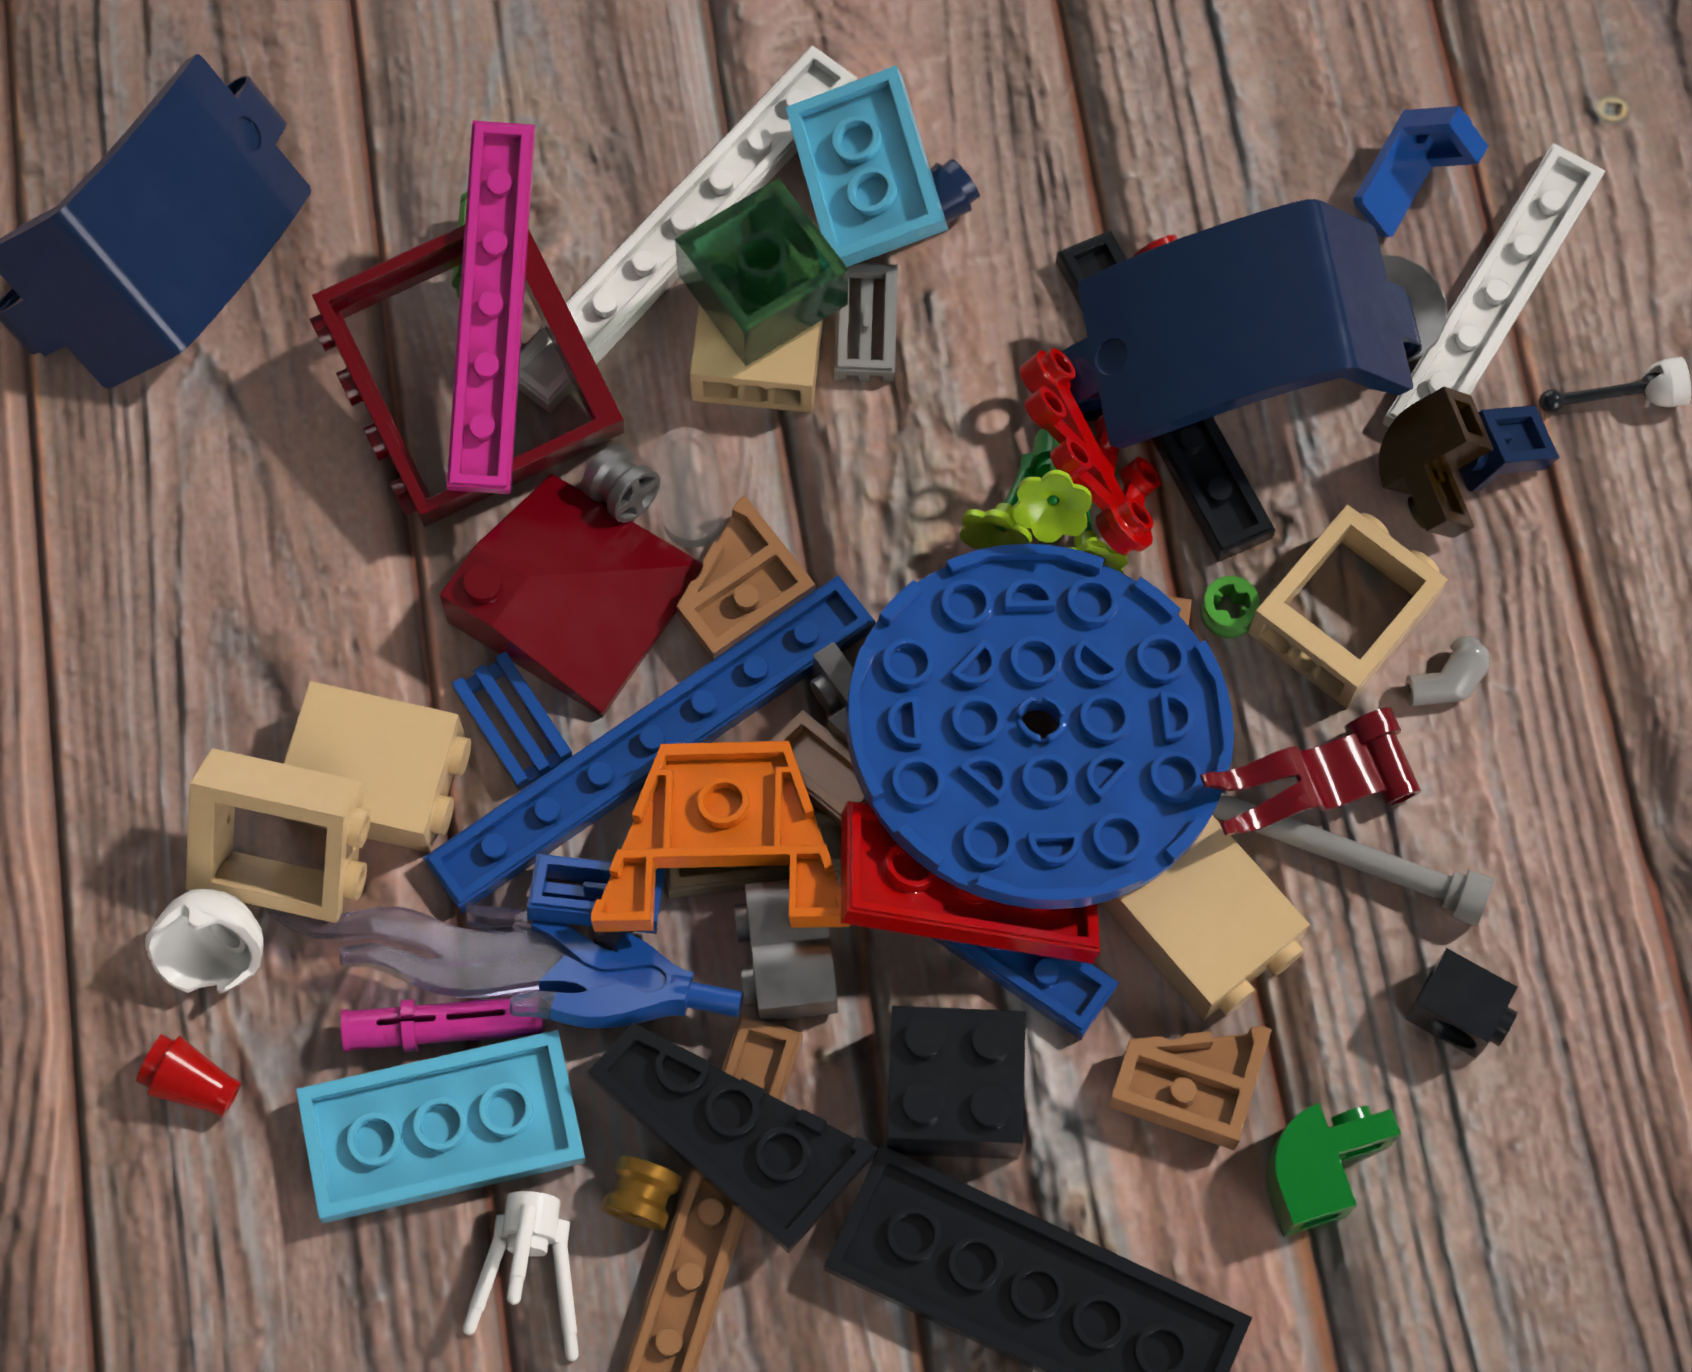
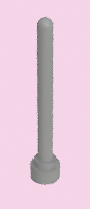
(1460, 893)

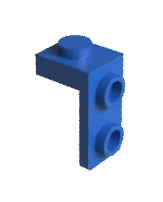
(1414, 146)

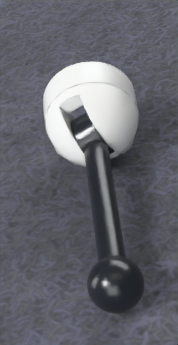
(1663, 384)

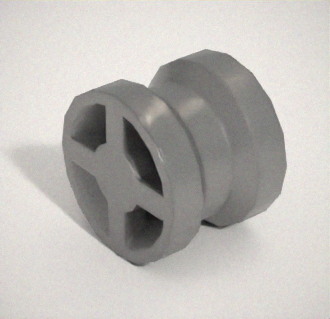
(621, 483)

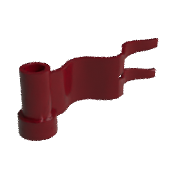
(1327, 775)

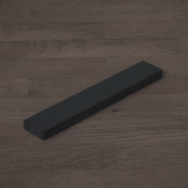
(1194, 454)

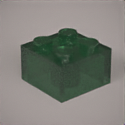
(762, 271)

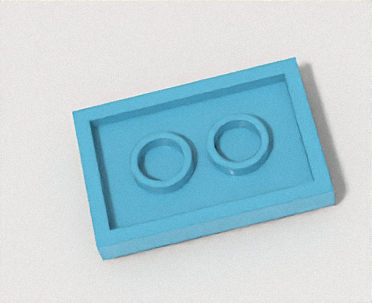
(866, 167)

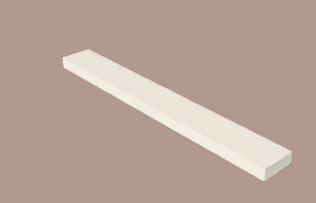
(647, 260)

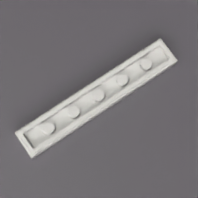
(1504, 277)

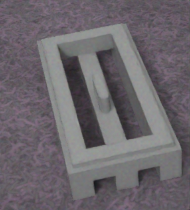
(864, 366)

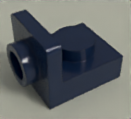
(1518, 444)

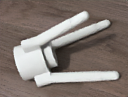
(527, 1230)

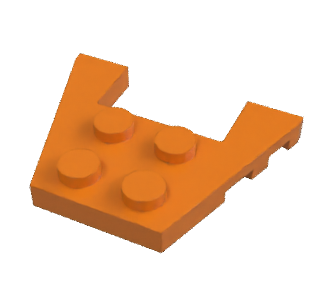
(721, 810)

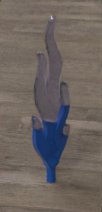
(604, 980)

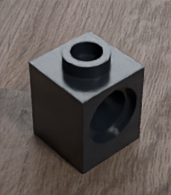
(1464, 1004)

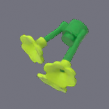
(1043, 502)

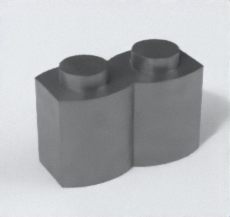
(790, 965)

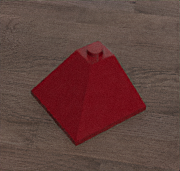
(569, 592)

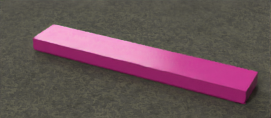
(491, 307)

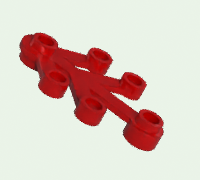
(1090, 461)

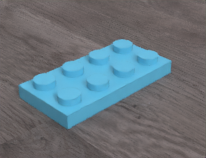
(440, 1126)

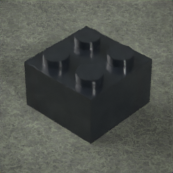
(956, 1082)

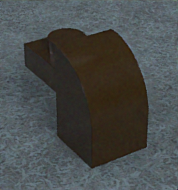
(1424, 450)

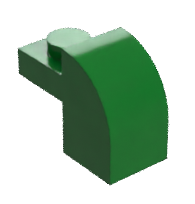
(1307, 1169)

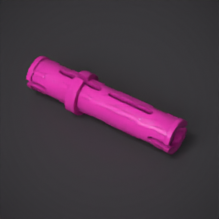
(433, 1023)

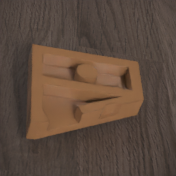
(742, 583)
(1192, 1082)

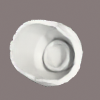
(205, 941)

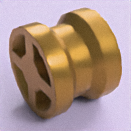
(641, 1193)

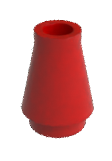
(187, 1077)

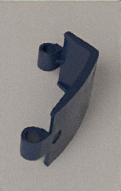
(155, 230)
(1240, 320)

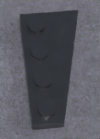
(749, 1146)

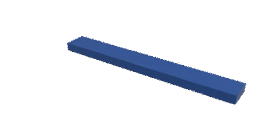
(620, 760)

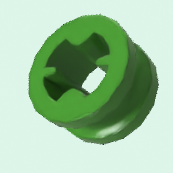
(1219, 621)

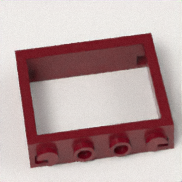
(410, 270)

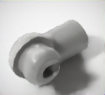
(1456, 680)

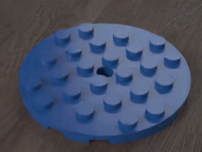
(987, 798)

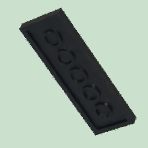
(1022, 1280)

